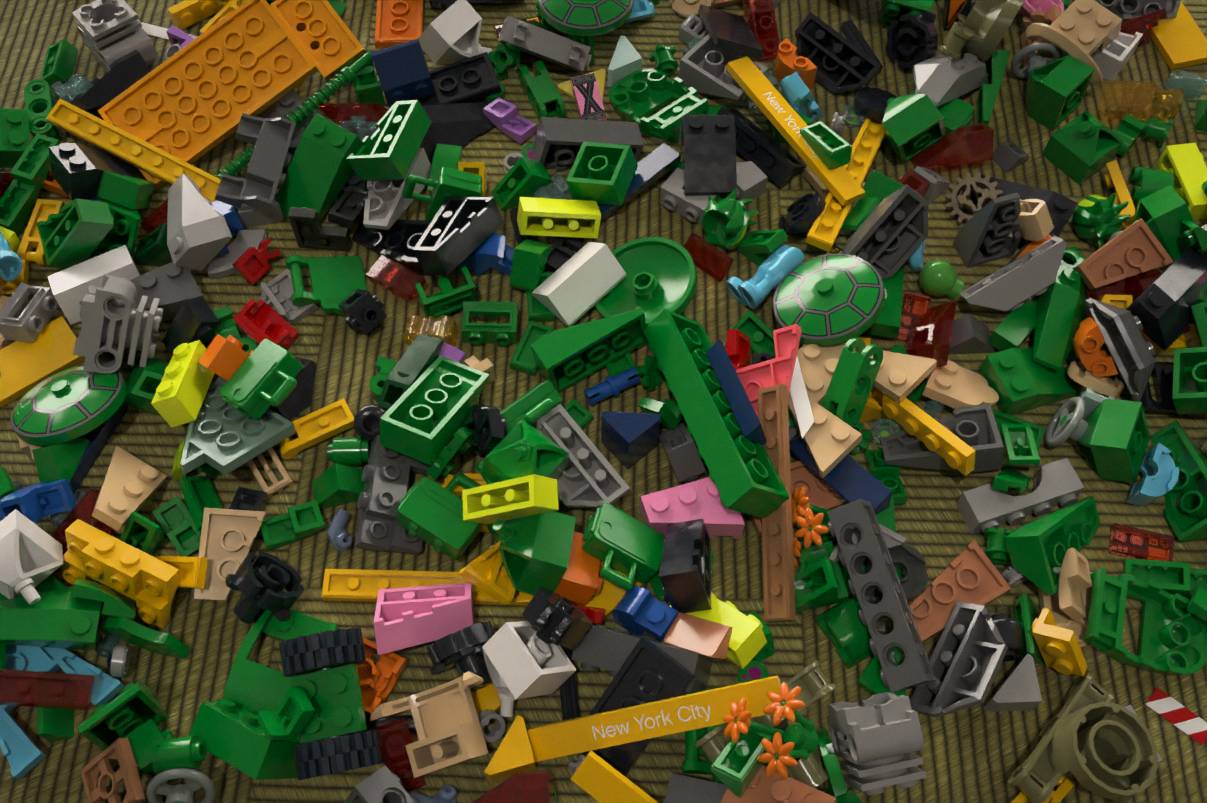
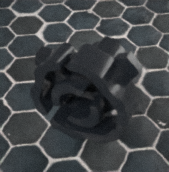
(915, 41)
(262, 584)
(463, 651)

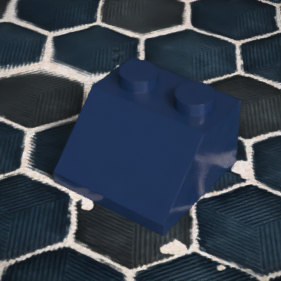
(403, 72)

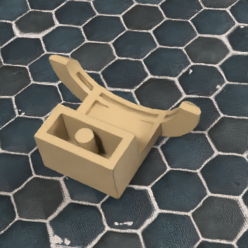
(1080, 32)
(444, 725)

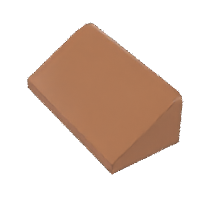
(699, 636)

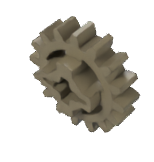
(963, 201)

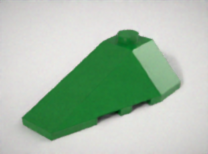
(1058, 318)
(1041, 545)

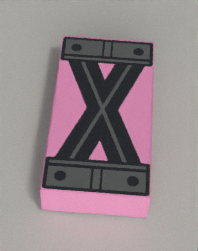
(588, 97)

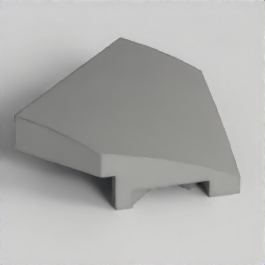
(278, 295)

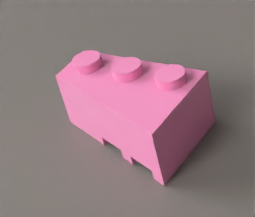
(691, 502)
(421, 614)

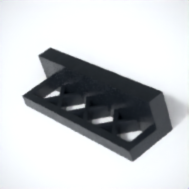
(762, 149)

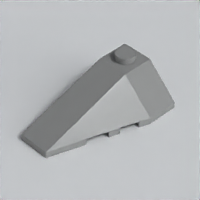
(385, 197)

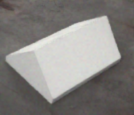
(580, 282)
(73, 283)

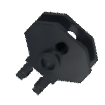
(556, 619)

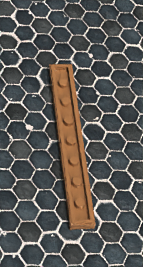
(777, 526)

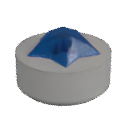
(119, 661)

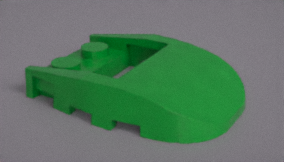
(649, 90)
(1169, 635)
(255, 685)

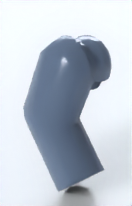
(336, 532)
(446, 794)

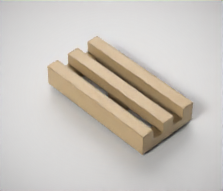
(277, 486)

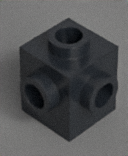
(363, 311)

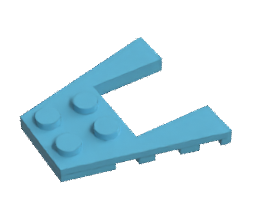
(14, 741)

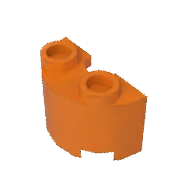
(788, 63)
(1087, 348)

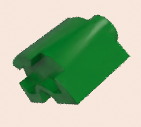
(1148, 181)
(846, 631)

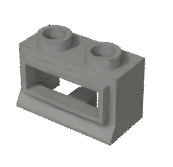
(27, 323)

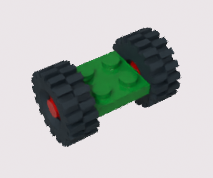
(329, 675)

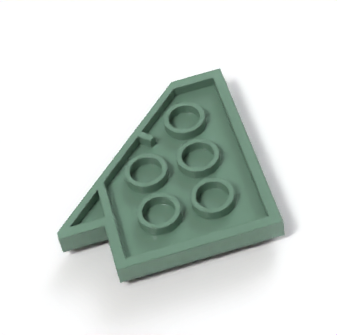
(226, 436)

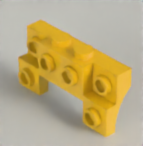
(122, 567)

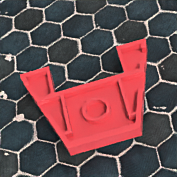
(773, 371)

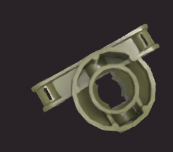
(981, 29)
(814, 687)
(1096, 742)

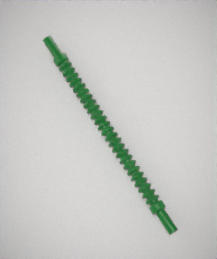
(347, 74)

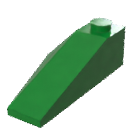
(1188, 499)
(52, 622)

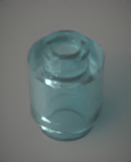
(1192, 83)

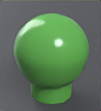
(940, 279)

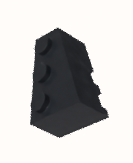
(456, 233)
(687, 566)

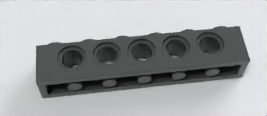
(916, 666)

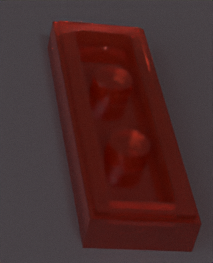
(46, 689)

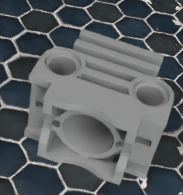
(113, 31)
(116, 325)
(877, 742)

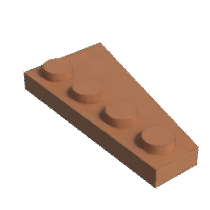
(967, 579)

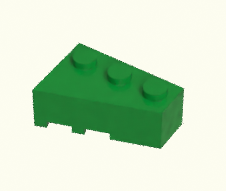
(393, 145)
(74, 232)
(242, 743)

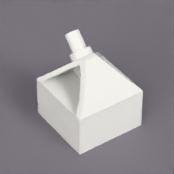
(453, 35)
(26, 557)
(524, 664)

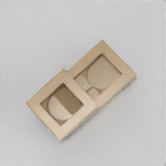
(1073, 578)

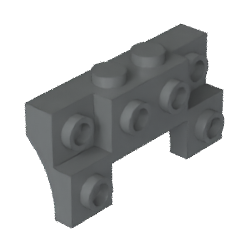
(264, 170)
(384, 488)

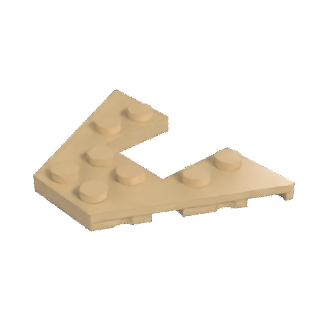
(829, 436)

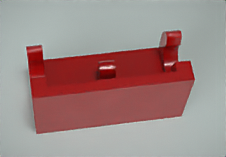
(265, 323)

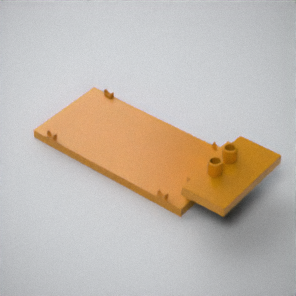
(232, 70)

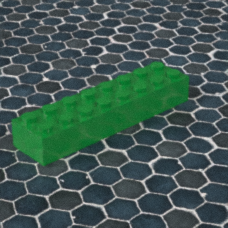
(735, 463)

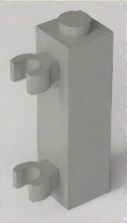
(544, 44)

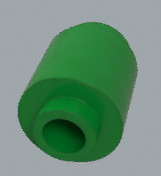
(349, 451)
(179, 753)

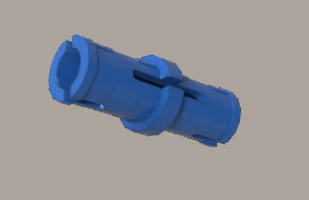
(612, 386)

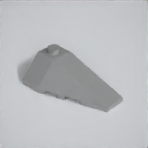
(193, 226)

